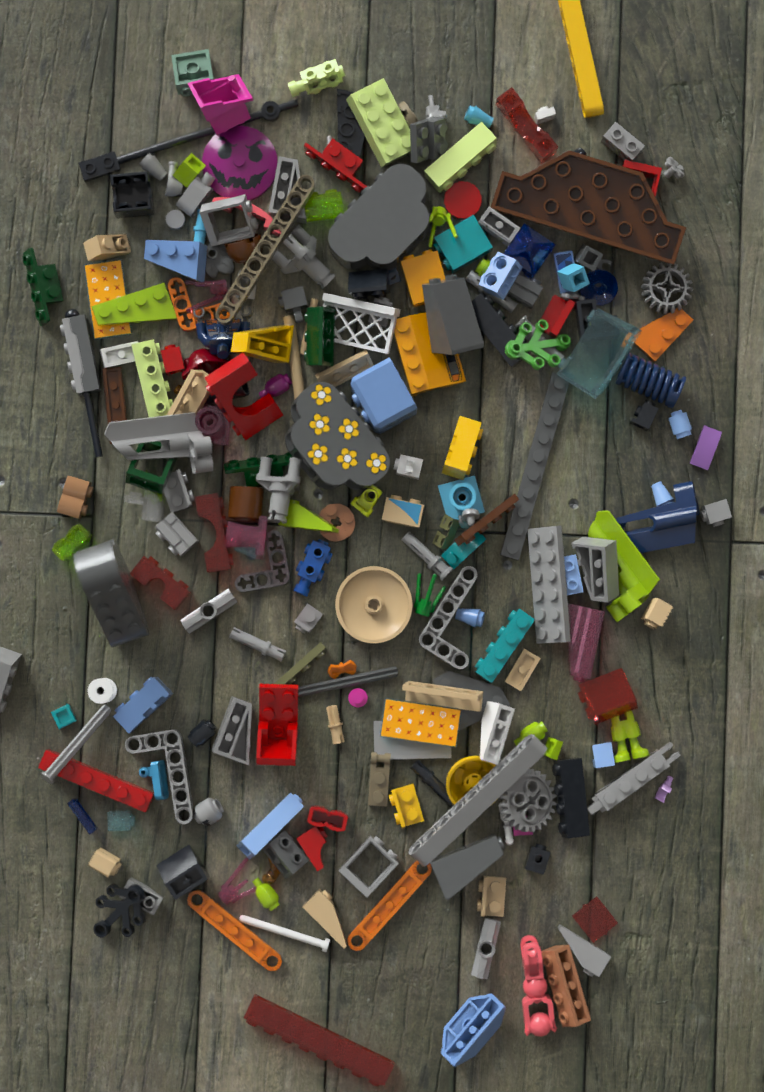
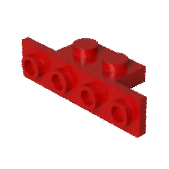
(340, 161)

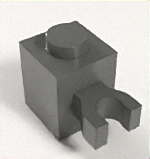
(590, 258)
(294, 300)

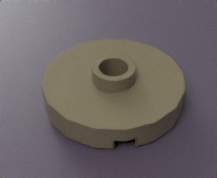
(409, 115)

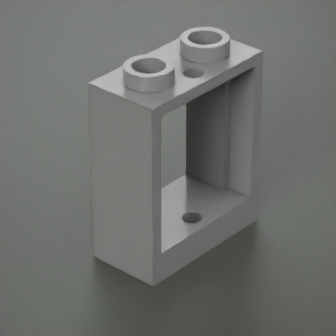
(216, 238)
(355, 880)

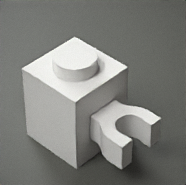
(408, 466)

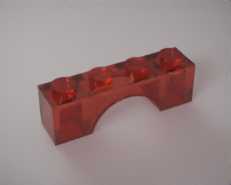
(516, 113)
(210, 508)

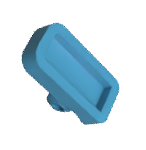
(159, 778)

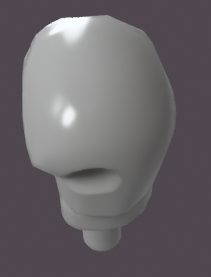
(434, 110)

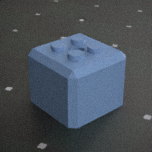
(382, 396)

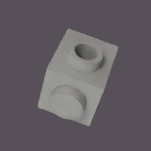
(716, 513)

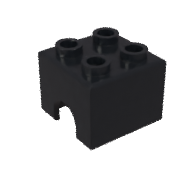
(132, 194)

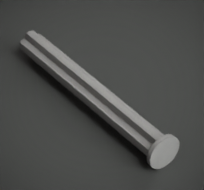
(76, 744)

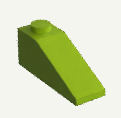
(304, 518)

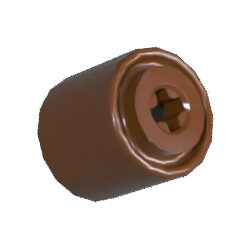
(245, 503)

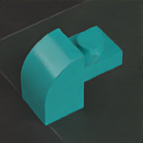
(456, 554)

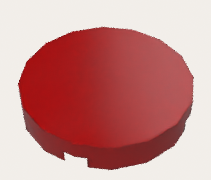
(462, 200)

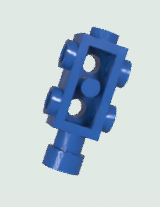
(314, 561)

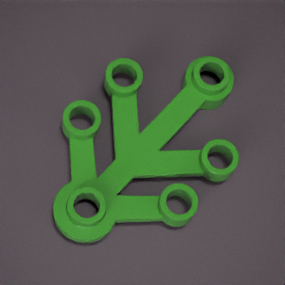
(536, 346)

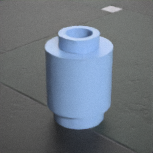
(680, 424)

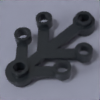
(122, 908)

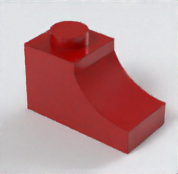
(312, 842)

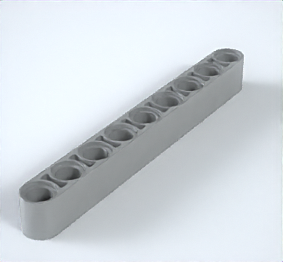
(477, 800)

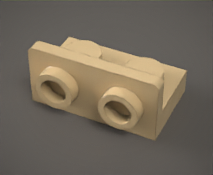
(492, 896)

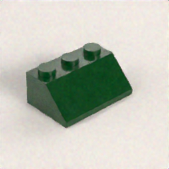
(319, 336)

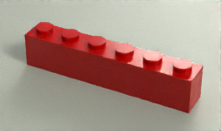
(101, 782)

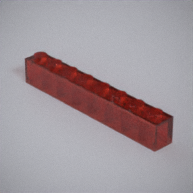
(319, 1040)

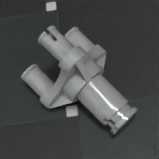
(304, 258)
(279, 487)

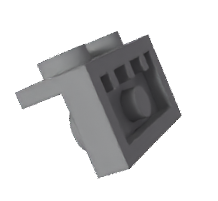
(177, 492)

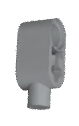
(196, 194)

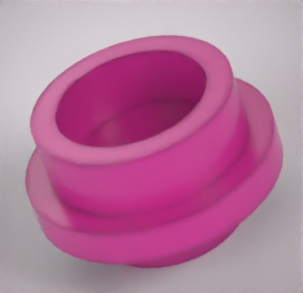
(357, 697)

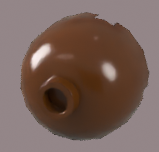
(242, 249)

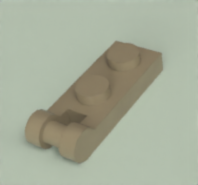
(379, 780)

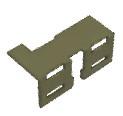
(451, 534)

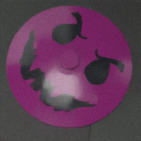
(240, 162)

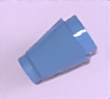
(470, 616)

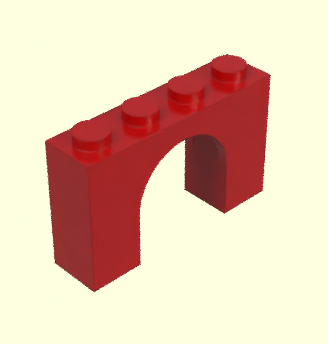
(224, 384)

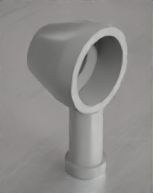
(173, 186)

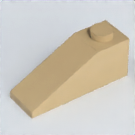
(324, 912)

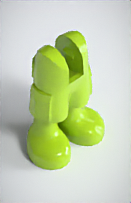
(627, 729)

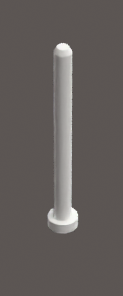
(285, 932)

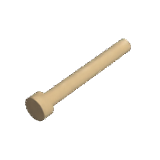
(294, 361)

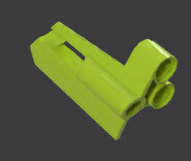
(634, 573)

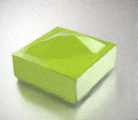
(553, 748)

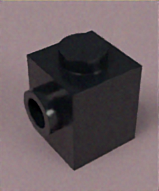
(537, 858)

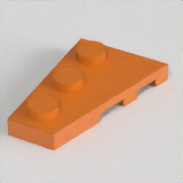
(662, 333)

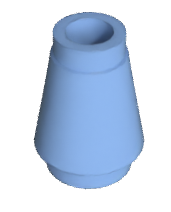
(661, 494)

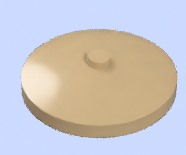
(373, 604)

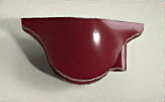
(202, 360)

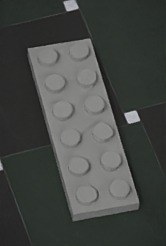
(549, 584)

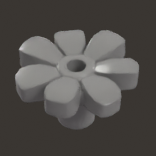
(673, 168)
(574, 296)

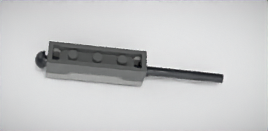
(83, 366)

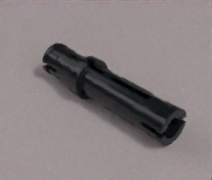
(431, 780)

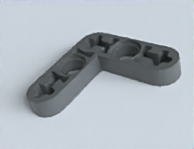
(271, 574)

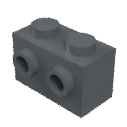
(285, 854)

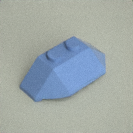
(471, 1028)

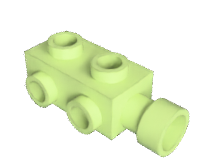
(318, 76)

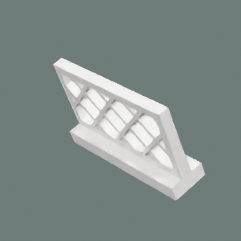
(364, 308)

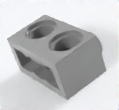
(622, 143)

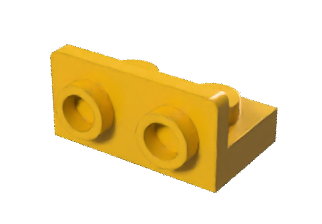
(407, 805)

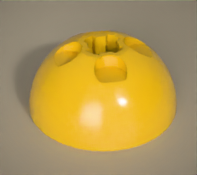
(465, 776)

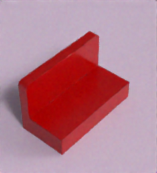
(556, 314)

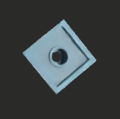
(449, 495)

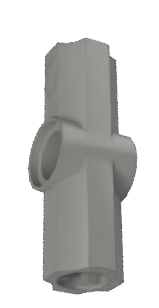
(198, 618)
(488, 936)

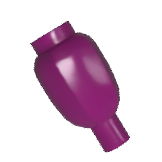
(276, 385)

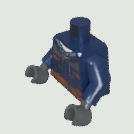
(217, 336)

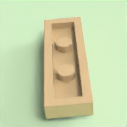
(346, 369)

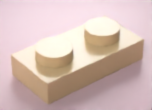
(522, 669)

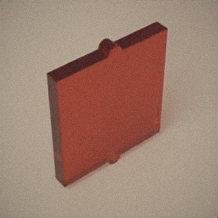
(594, 919)

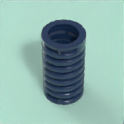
(652, 376)

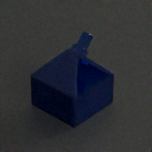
(530, 250)

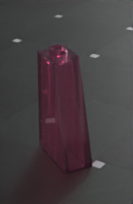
(584, 635)

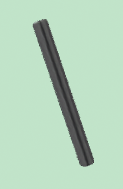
(347, 681)

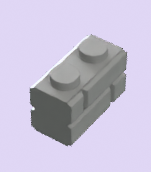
(498, 226)
(176, 534)

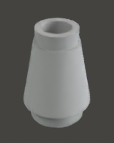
(153, 166)

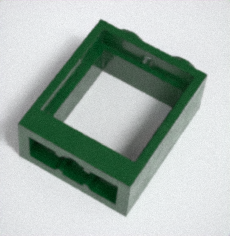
(147, 480)

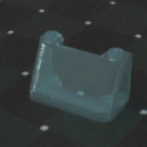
(599, 353)

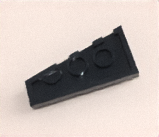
(349, 131)

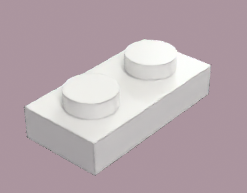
(117, 355)

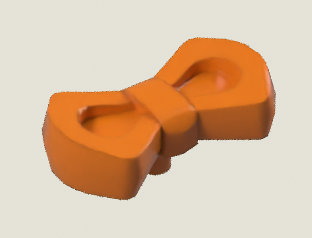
(348, 667)

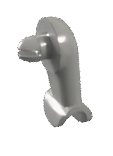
(468, 518)

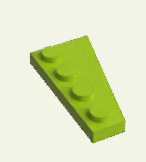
(141, 306)

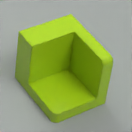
(189, 170)

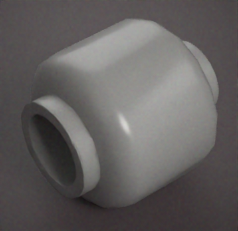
(208, 812)

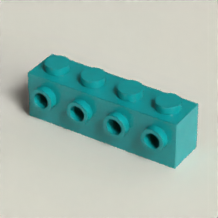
(507, 641)

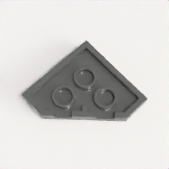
(490, 693)

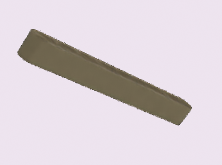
(266, 240)

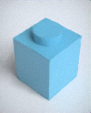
(573, 277)

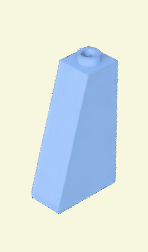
(270, 825)

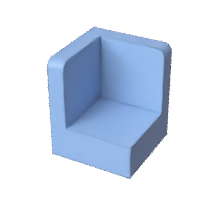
(603, 755)

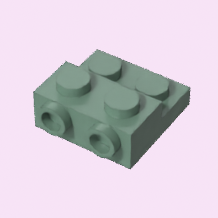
(190, 68)

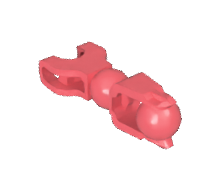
(535, 990)

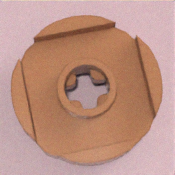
(346, 518)

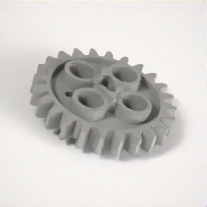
(528, 801)

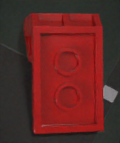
(277, 725)

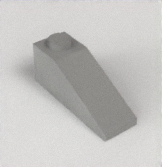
(588, 955)

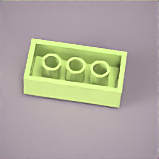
(381, 122)

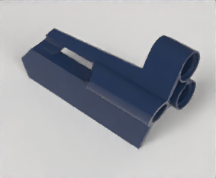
(672, 525)

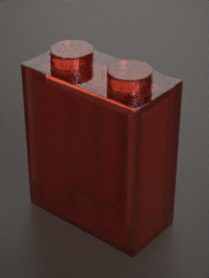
(607, 696)

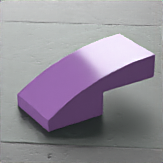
(705, 447)

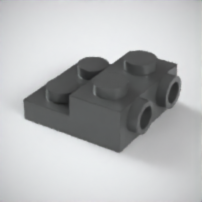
(428, 139)

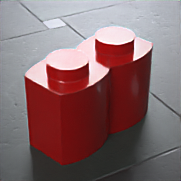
(321, 816)

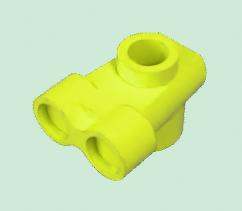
(364, 502)

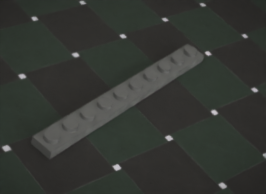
(535, 467)

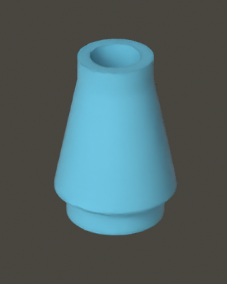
(475, 116)

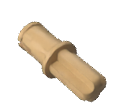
(335, 724)

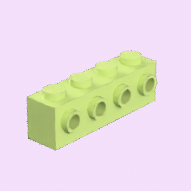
(461, 157)
(151, 378)

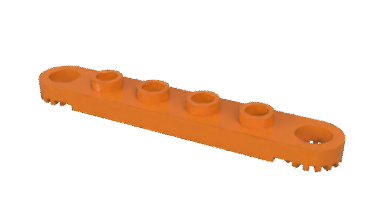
(388, 905)
(234, 930)

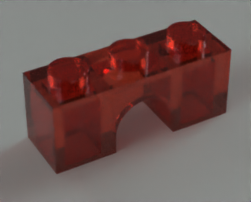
(174, 592)

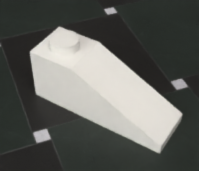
(494, 730)

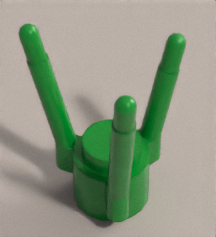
(424, 606)

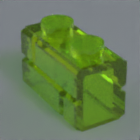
(324, 206)

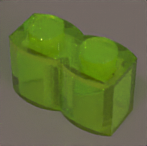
(68, 546)

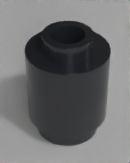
(202, 732)

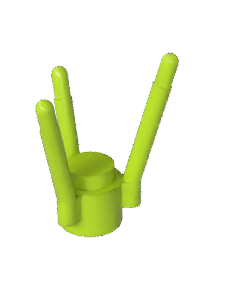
(438, 218)

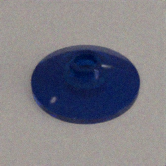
(604, 293)

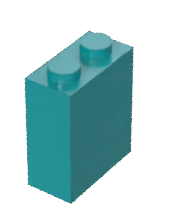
(465, 249)

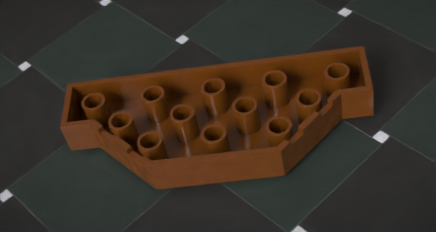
(593, 203)

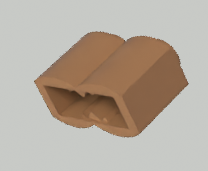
(75, 497)

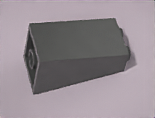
(451, 316)
(464, 864)

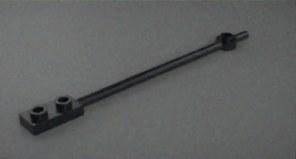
(109, 162)

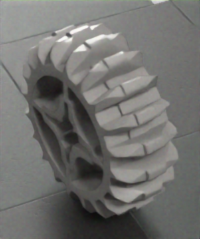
(668, 271)

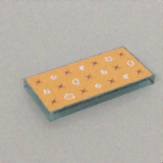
(104, 283)
(420, 722)

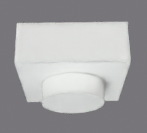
(544, 114)

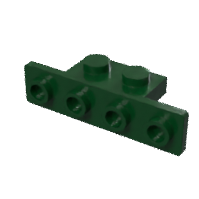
(44, 285)
(251, 467)

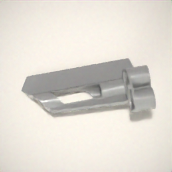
(177, 436)

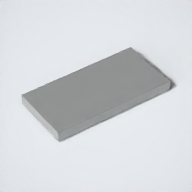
(407, 749)

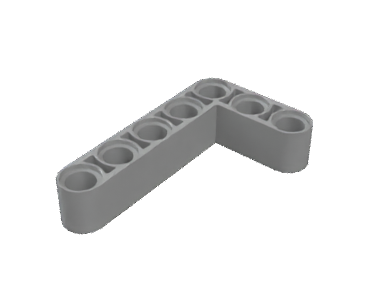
(446, 617)
(181, 766)

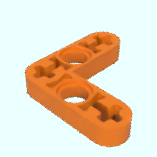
(181, 319)

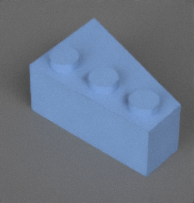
(178, 256)
(142, 704)

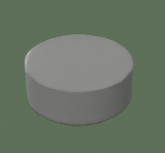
(175, 219)

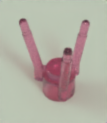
(217, 287)
(230, 893)

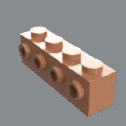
(565, 986)

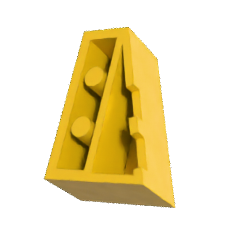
(266, 343)
(462, 448)

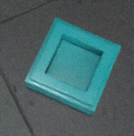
(64, 716)

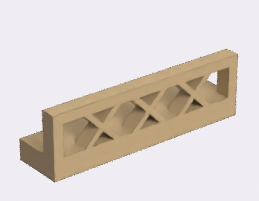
(192, 394)
(443, 696)

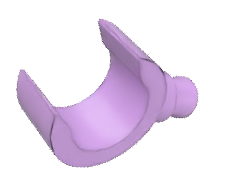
(664, 789)

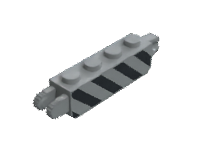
(631, 779)

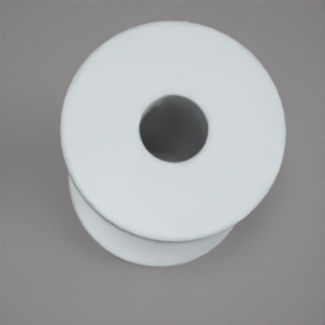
(109, 687)

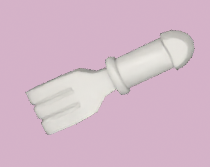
(507, 829)

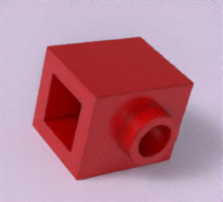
(172, 359)

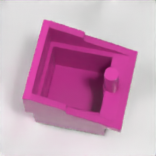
(222, 101)

